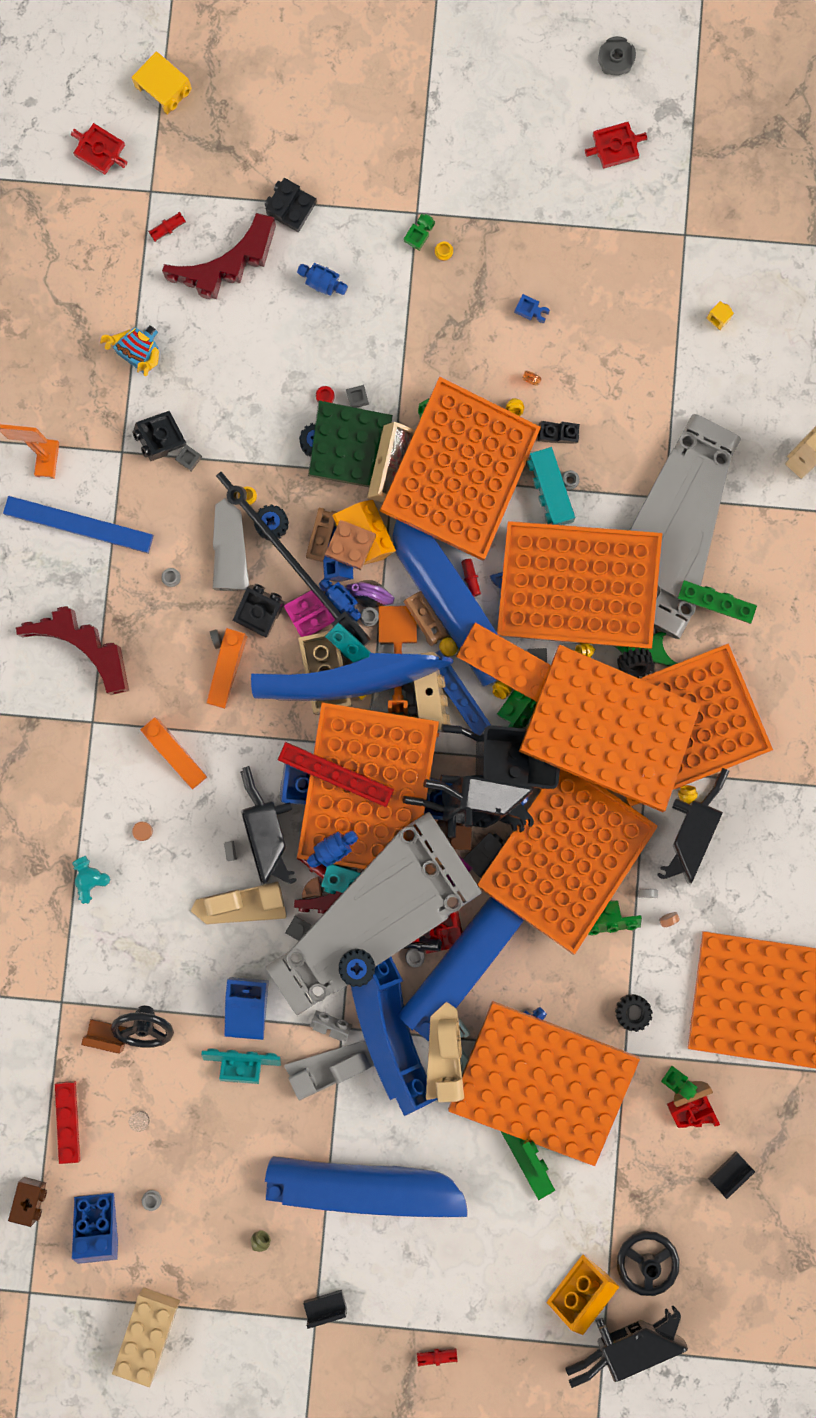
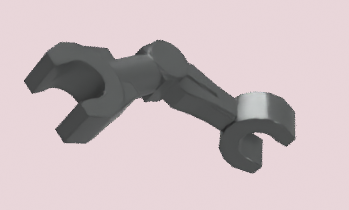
(408, 688)

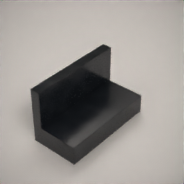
(731, 1175)
(325, 1309)

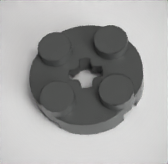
(623, 48)

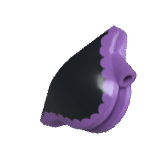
(370, 594)

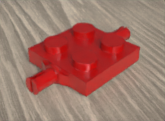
(616, 144)
(99, 148)

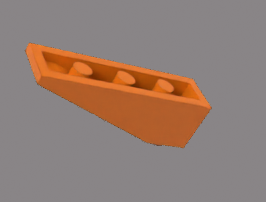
(226, 667)
(173, 752)

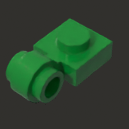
(418, 234)
(677, 1081)

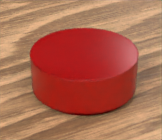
(325, 394)

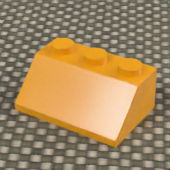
(367, 517)
(582, 1295)

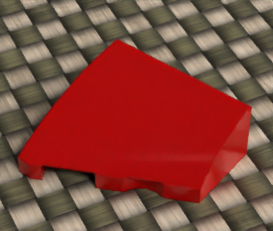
(447, 931)
(693, 1113)

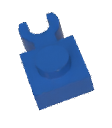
(529, 307)

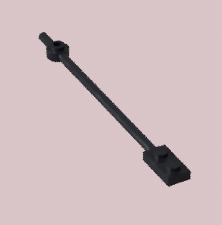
(345, 618)

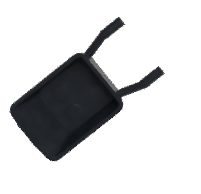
(501, 761)
(478, 803)
(265, 833)
(694, 833)
(632, 1348)

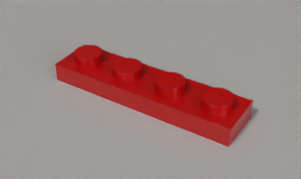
(67, 1122)

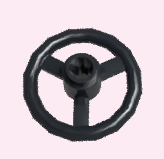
(142, 1026)
(648, 1264)

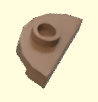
(702, 1090)

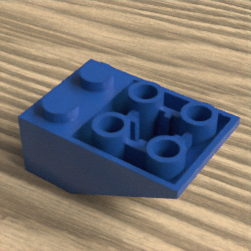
(245, 1008)
(94, 1229)

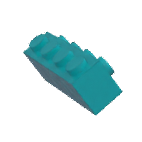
(551, 487)
(338, 878)

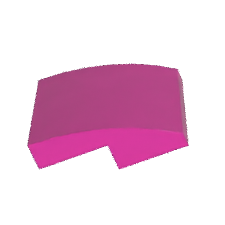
(308, 614)

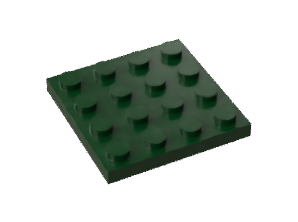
(346, 443)

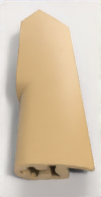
(241, 906)
(444, 1056)

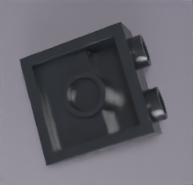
(290, 204)
(158, 435)
(258, 609)
(484, 853)

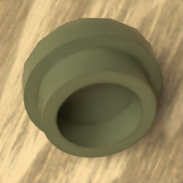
(260, 1241)

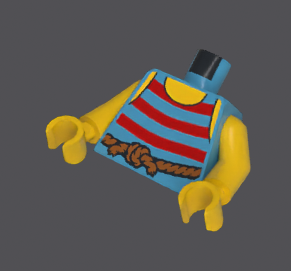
(135, 347)

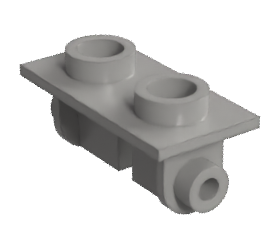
(323, 1021)

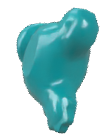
(88, 879)

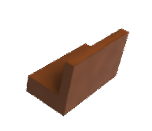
(102, 1038)

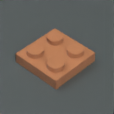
(350, 544)

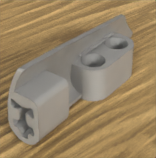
(229, 549)
(328, 1068)

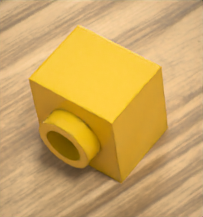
(720, 315)

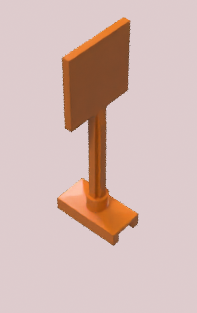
(45, 449)
(397, 627)

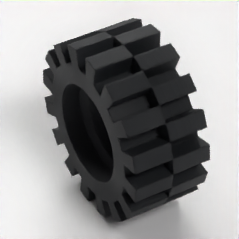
(636, 662)
(633, 1025)

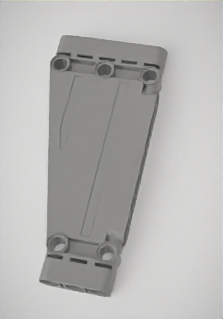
(685, 511)
(377, 913)

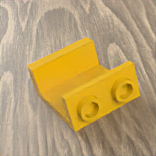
(162, 82)

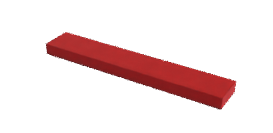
(335, 774)

